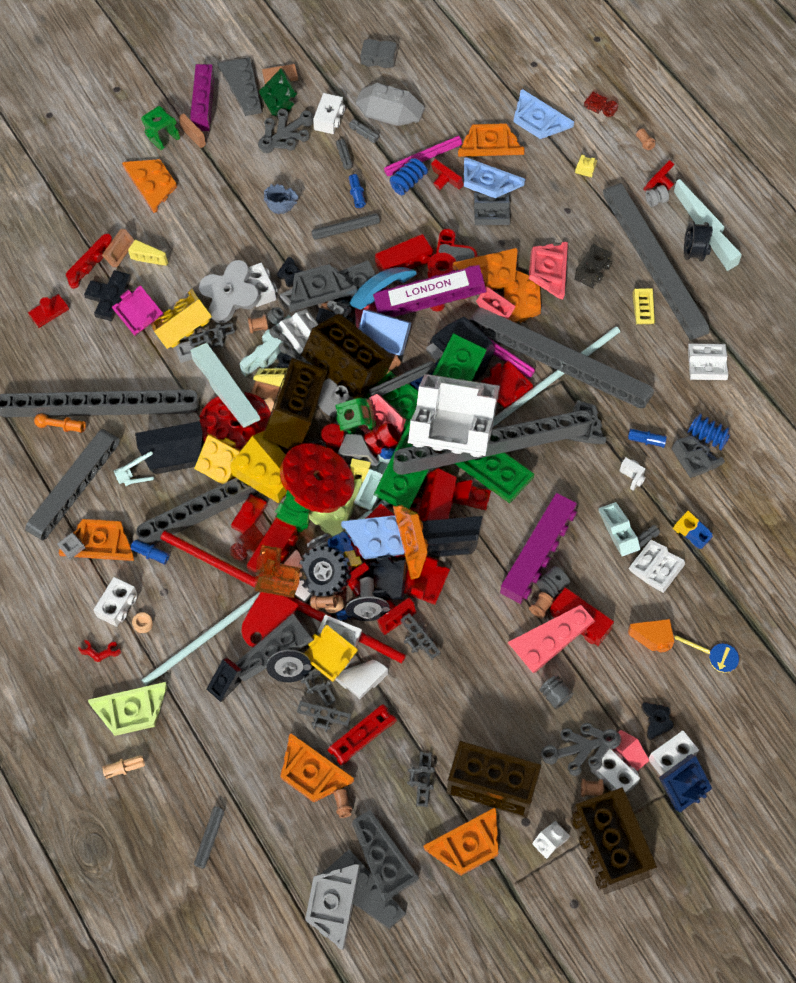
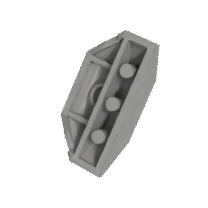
(389, 105)

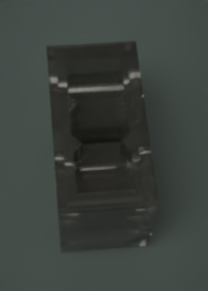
(591, 265)

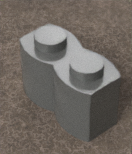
(378, 53)

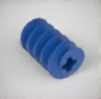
(408, 176)
(709, 431)

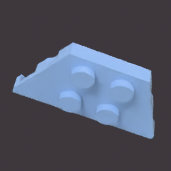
(539, 117)
(488, 179)
(375, 536)

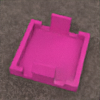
(137, 310)

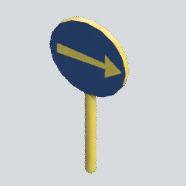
(721, 657)

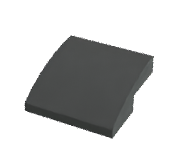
(491, 210)

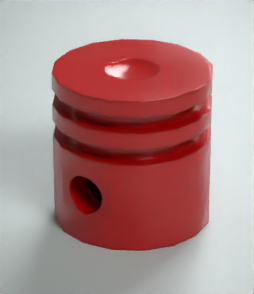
(333, 437)

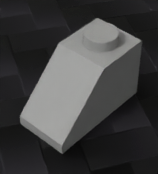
(356, 448)

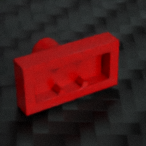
(445, 175)
(661, 178)
(48, 310)
(249, 513)
(354, 583)
(392, 618)

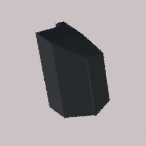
(468, 331)
(172, 447)
(452, 536)

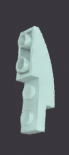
(263, 355)

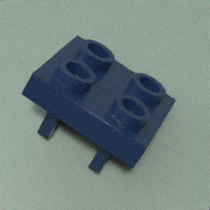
(685, 783)

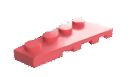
(550, 638)

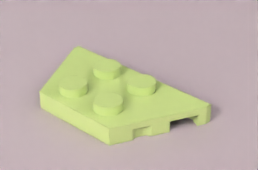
(331, 521)
(130, 709)

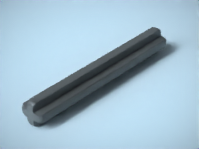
(345, 226)
(403, 379)

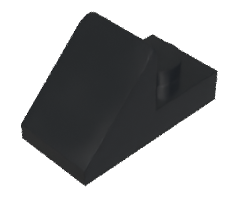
(224, 679)

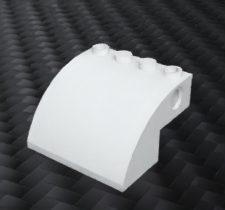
(454, 415)

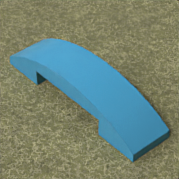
(365, 293)

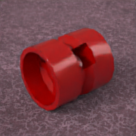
(381, 438)

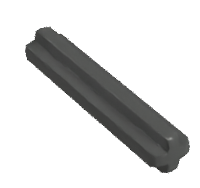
(209, 837)

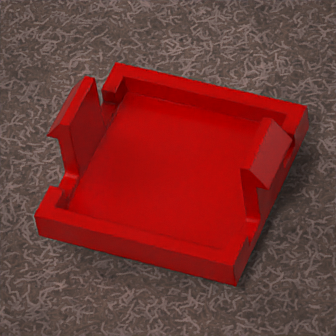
(511, 382)
(429, 584)

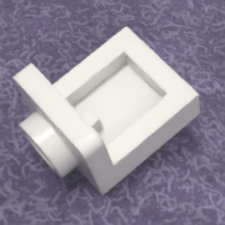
(633, 470)
(550, 839)

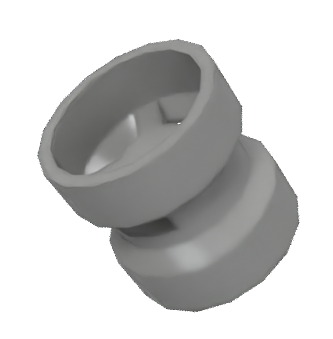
(656, 196)

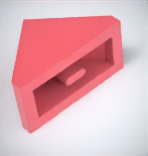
(495, 303)
(631, 751)

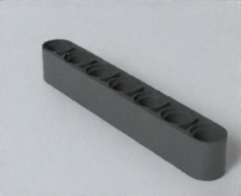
(72, 484)

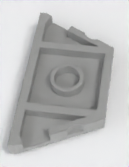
(332, 903)

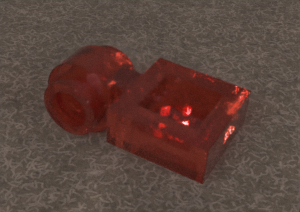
(598, 102)
(250, 540)

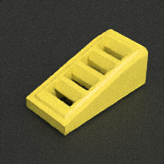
(145, 253)
(643, 292)
(270, 375)

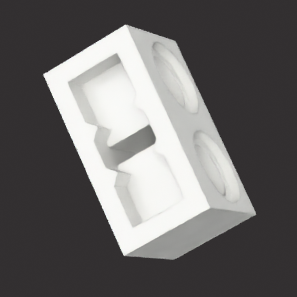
(262, 283)
(111, 600)
(670, 751)
(621, 769)

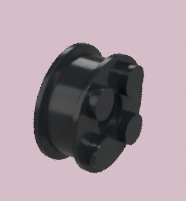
(697, 240)

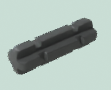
(364, 131)
(344, 154)
(646, 536)

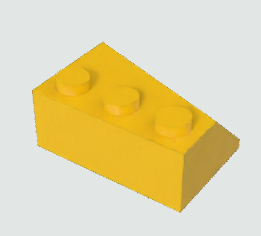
(181, 321)
(259, 467)

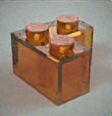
(273, 576)

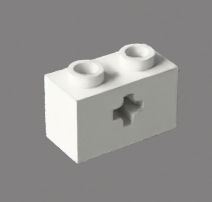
(328, 113)

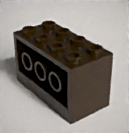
(347, 355)
(295, 404)
(493, 779)
(626, 840)

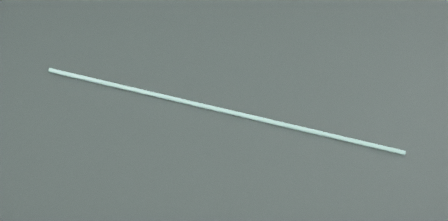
(247, 605)

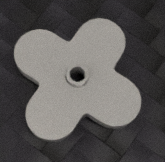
(229, 291)

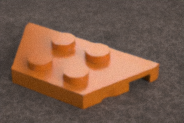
(490, 141)
(151, 180)
(496, 268)
(525, 296)
(412, 539)
(102, 540)
(311, 772)
(467, 844)

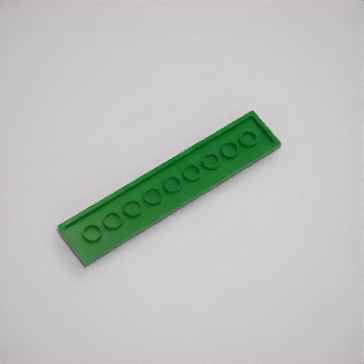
(457, 362)
(496, 472)

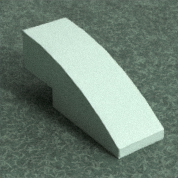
(365, 496)
(619, 529)

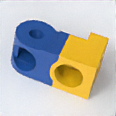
(693, 530)
(343, 543)

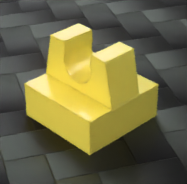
(586, 166)
(360, 467)

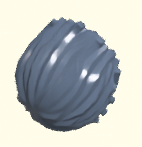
(279, 199)

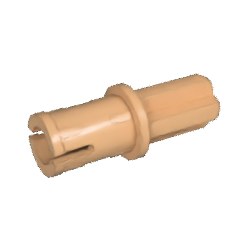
(123, 766)

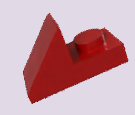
(471, 496)

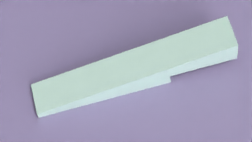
(699, 213)
(224, 385)

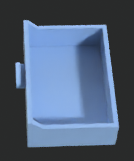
(386, 331)

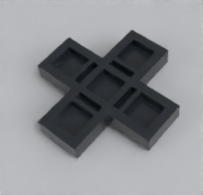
(108, 294)

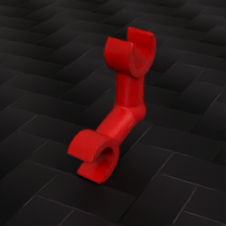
(98, 657)

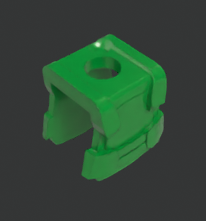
(152, 127)
(362, 415)
(293, 513)

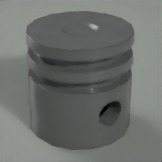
(552, 583)
(556, 692)

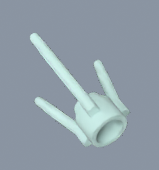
(124, 473)

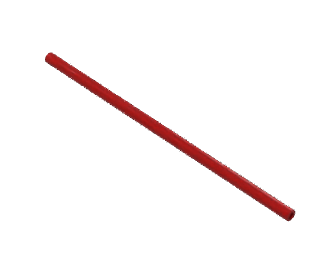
(250, 580)

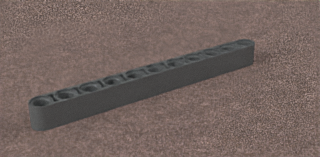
(656, 262)
(562, 358)
(105, 407)
(501, 441)
(203, 501)

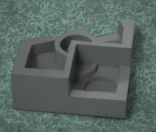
(594, 433)
(695, 456)

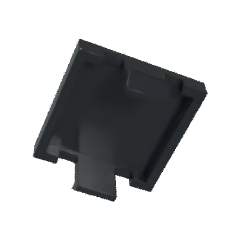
(388, 578)

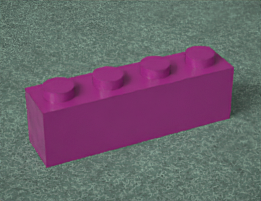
(202, 96)

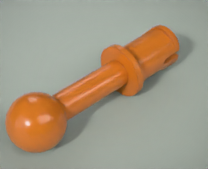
(42, 420)

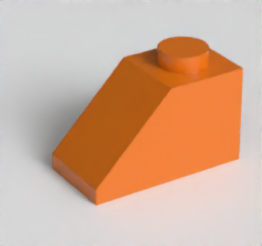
(653, 634)

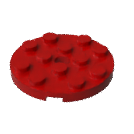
(217, 421)
(298, 477)

